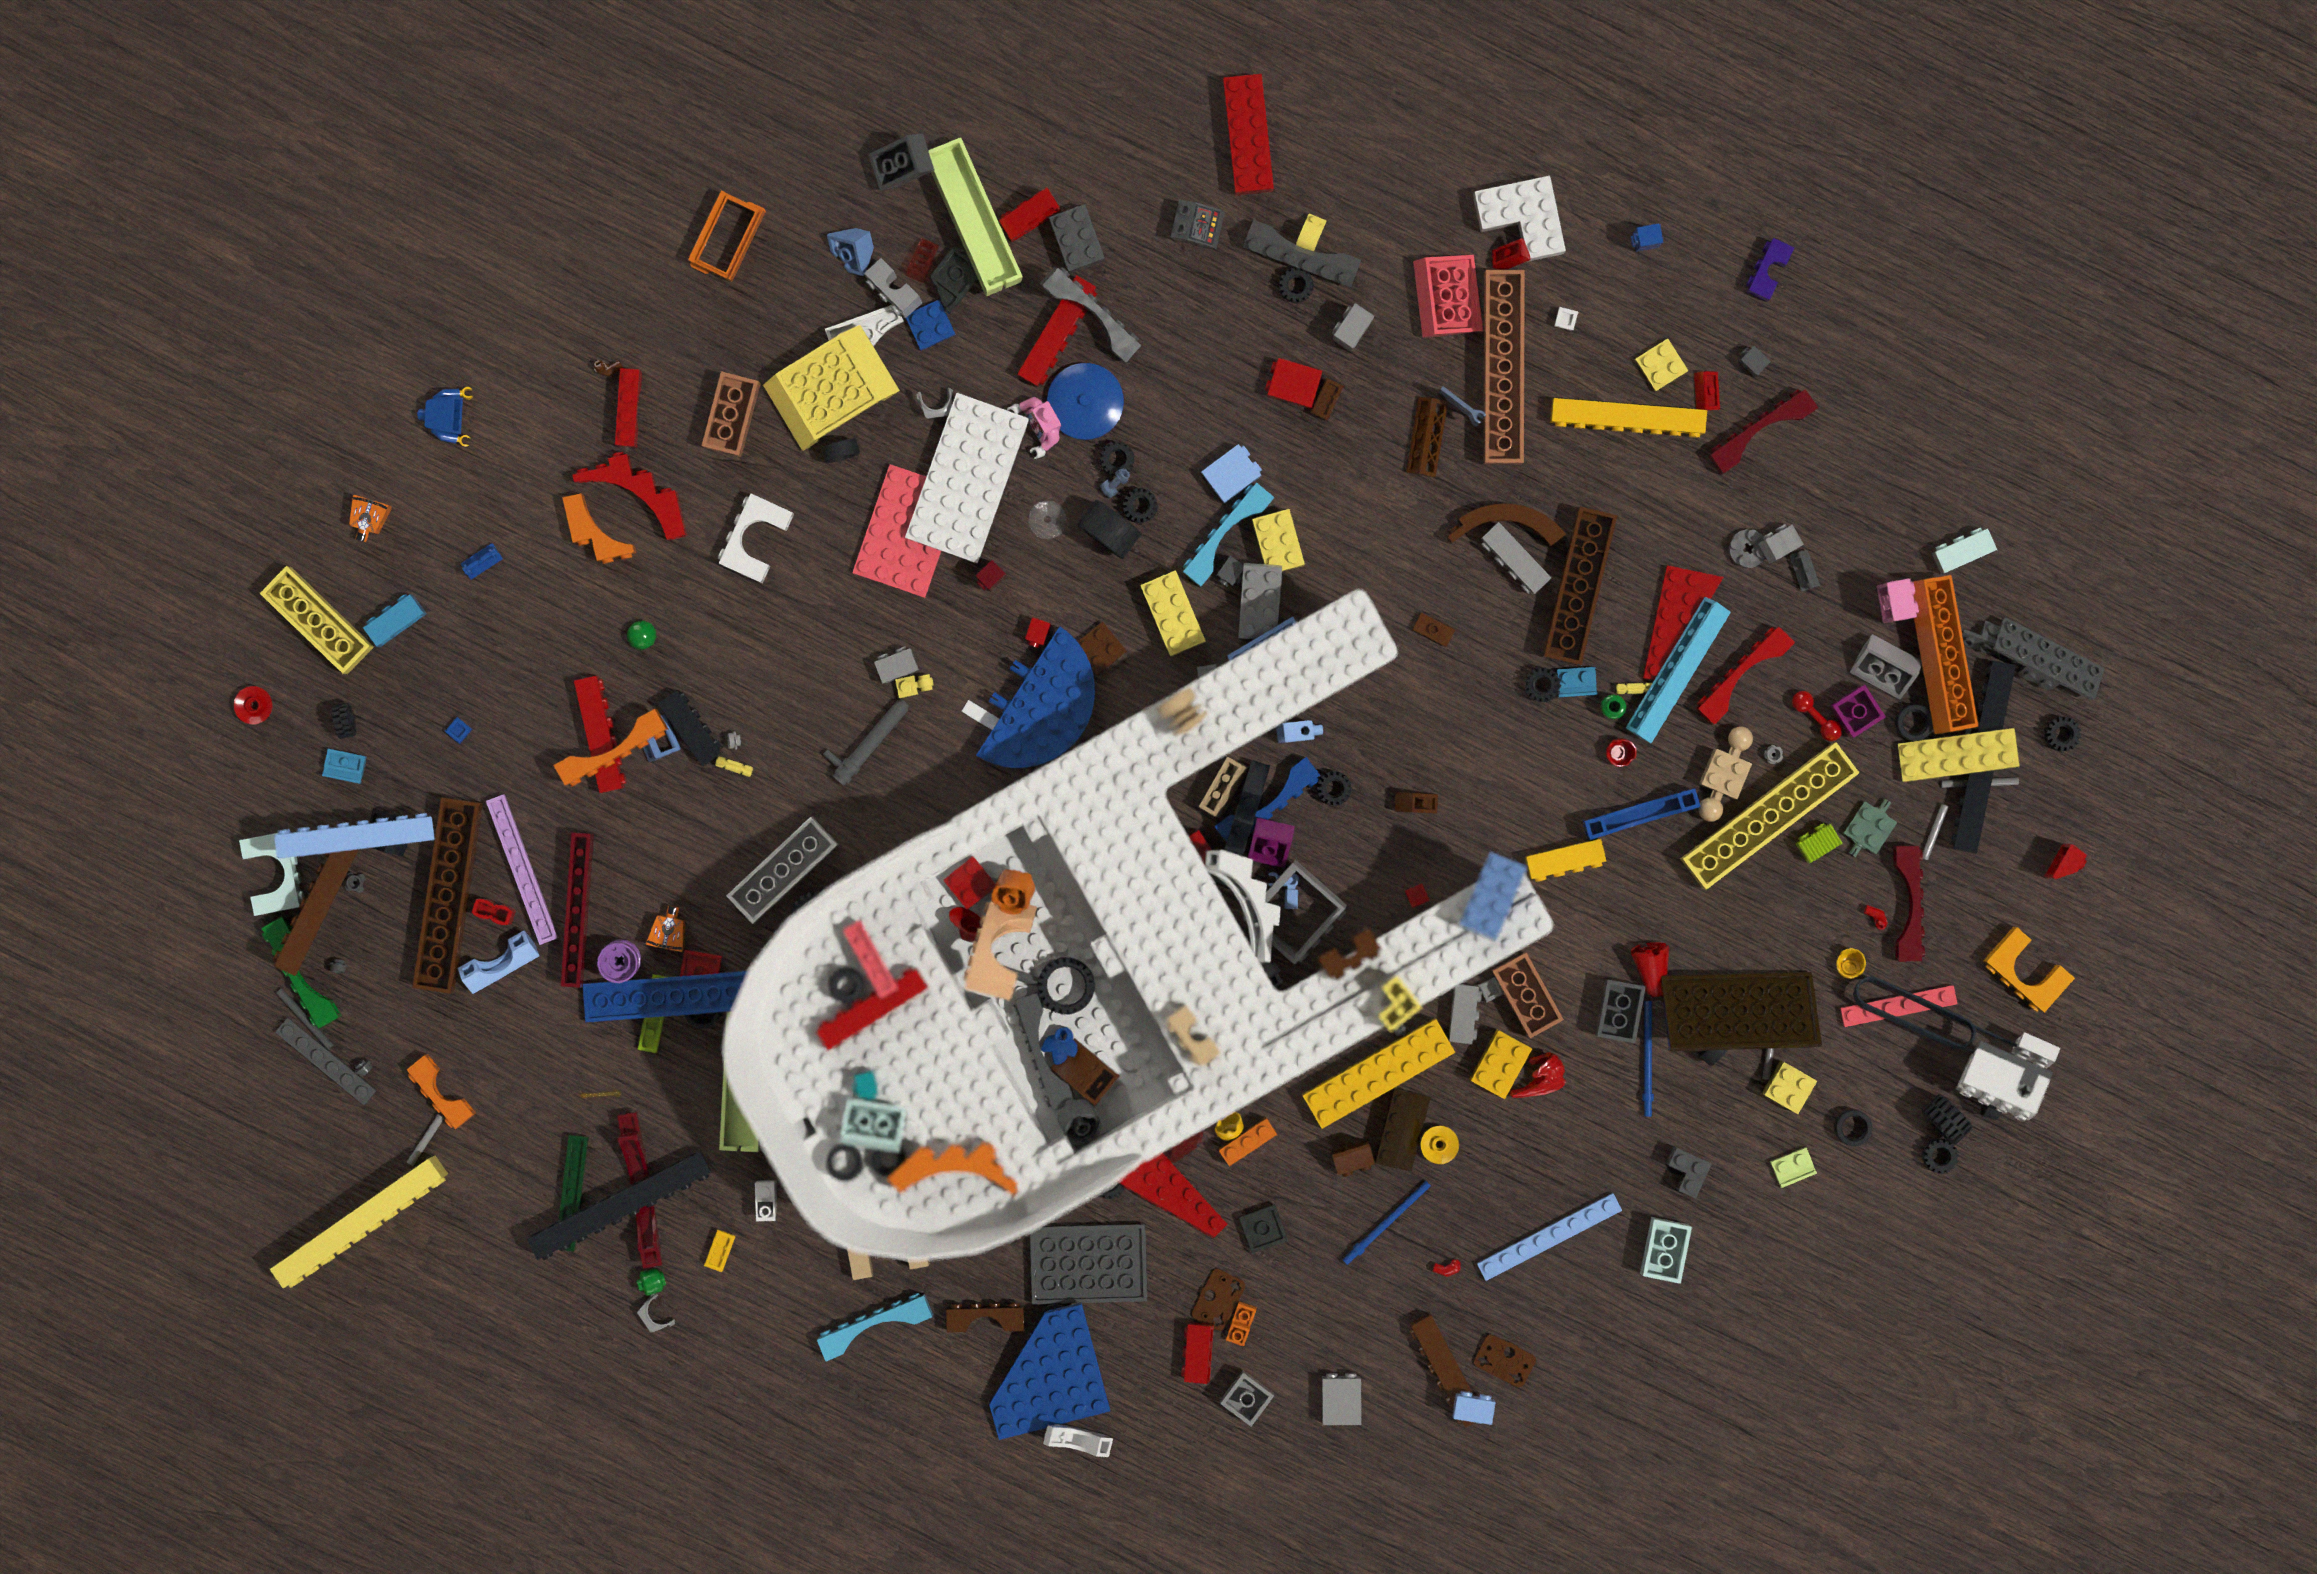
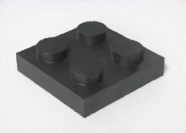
(1263, 1228)

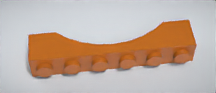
(647, 727)

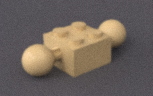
(1725, 774)

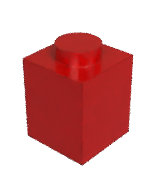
(1037, 632)

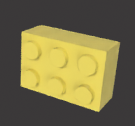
(1278, 540)

